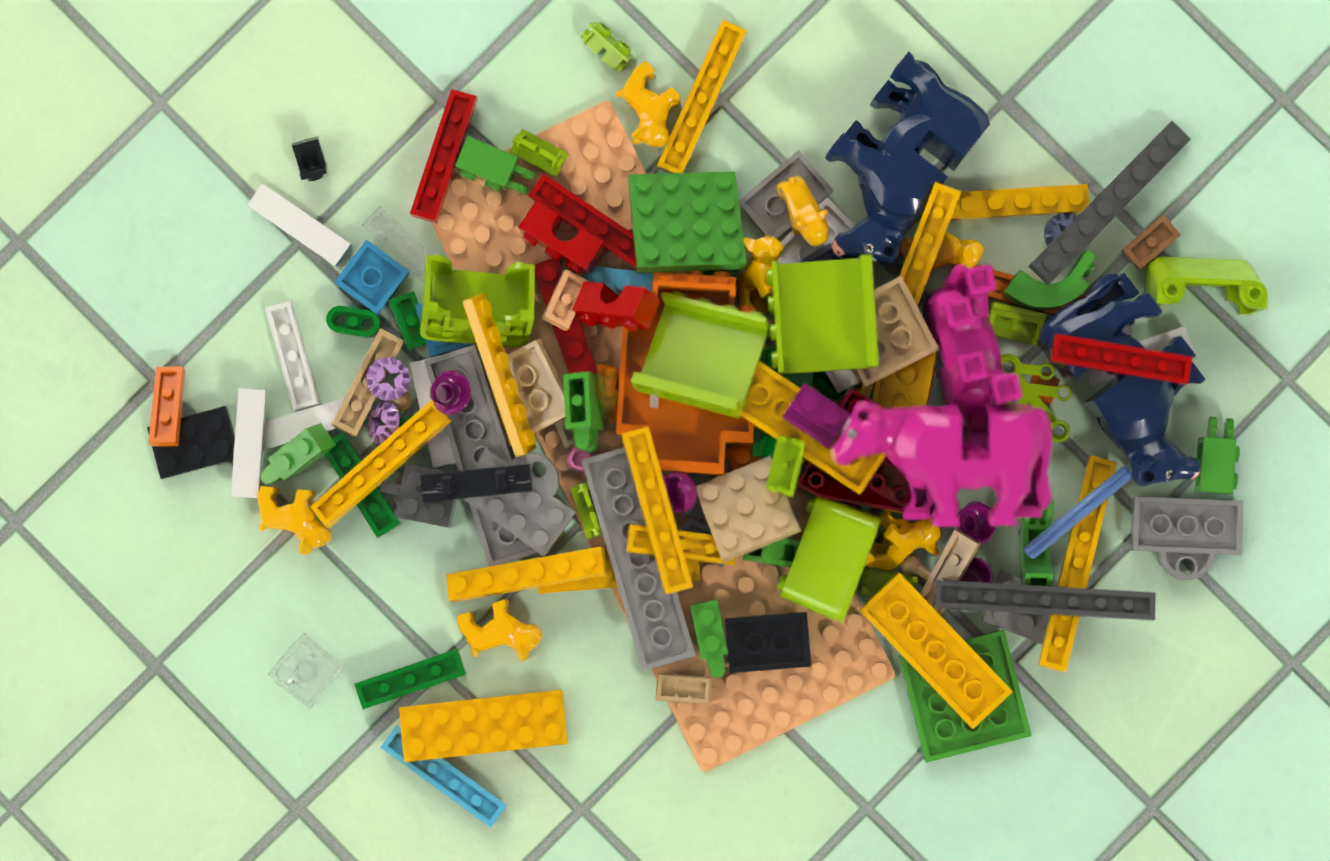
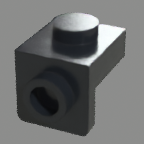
(310, 159)

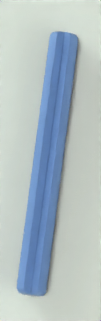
(1078, 512)

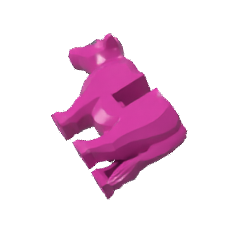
(969, 348)
(929, 450)

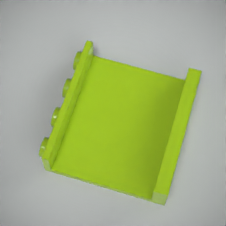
(823, 315)
(703, 354)

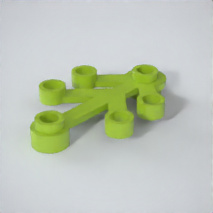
(1031, 391)

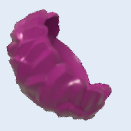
(450, 392)
(975, 521)

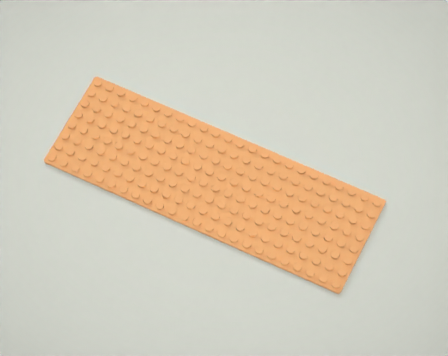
(745, 707)

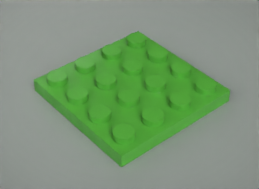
(686, 222)
(943, 730)

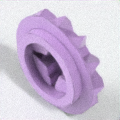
(384, 390)
(389, 415)

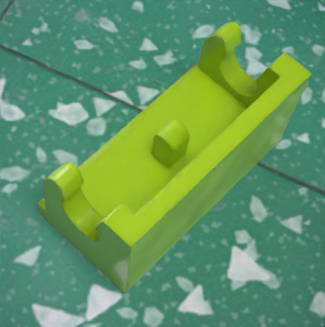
(1016, 323)
(785, 465)
(874, 579)

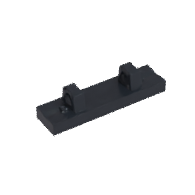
(476, 483)

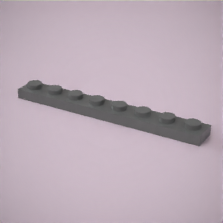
(1109, 203)
(1044, 600)

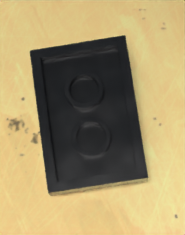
(203, 442)
(768, 642)

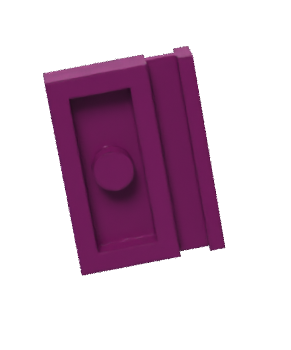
(816, 415)

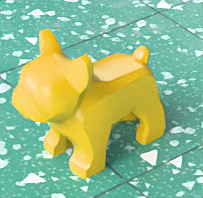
(649, 106)
(804, 211)
(952, 251)
(752, 282)
(293, 517)
(901, 540)
(501, 630)

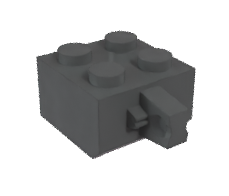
(409, 500)

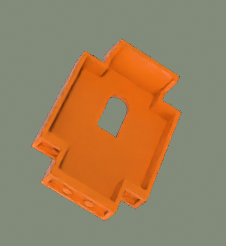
(682, 435)

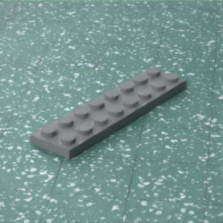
(470, 434)
(652, 615)

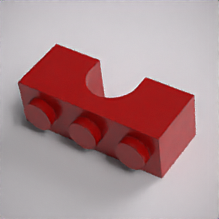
(580, 252)
(602, 306)

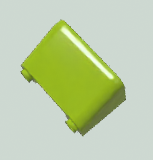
(1169, 275)
(508, 293)
(830, 557)

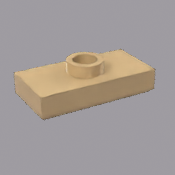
(683, 688)

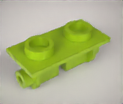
(616, 51)
(538, 152)
(586, 510)

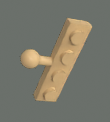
(359, 397)
(950, 565)

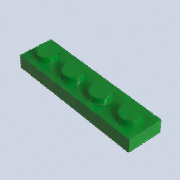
(374, 506)
(410, 679)

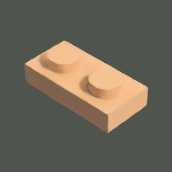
(560, 306)

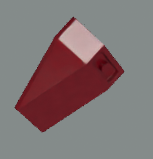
(885, 489)

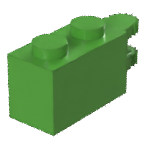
(491, 166)
(582, 409)
(298, 454)
(1217, 459)
(710, 635)

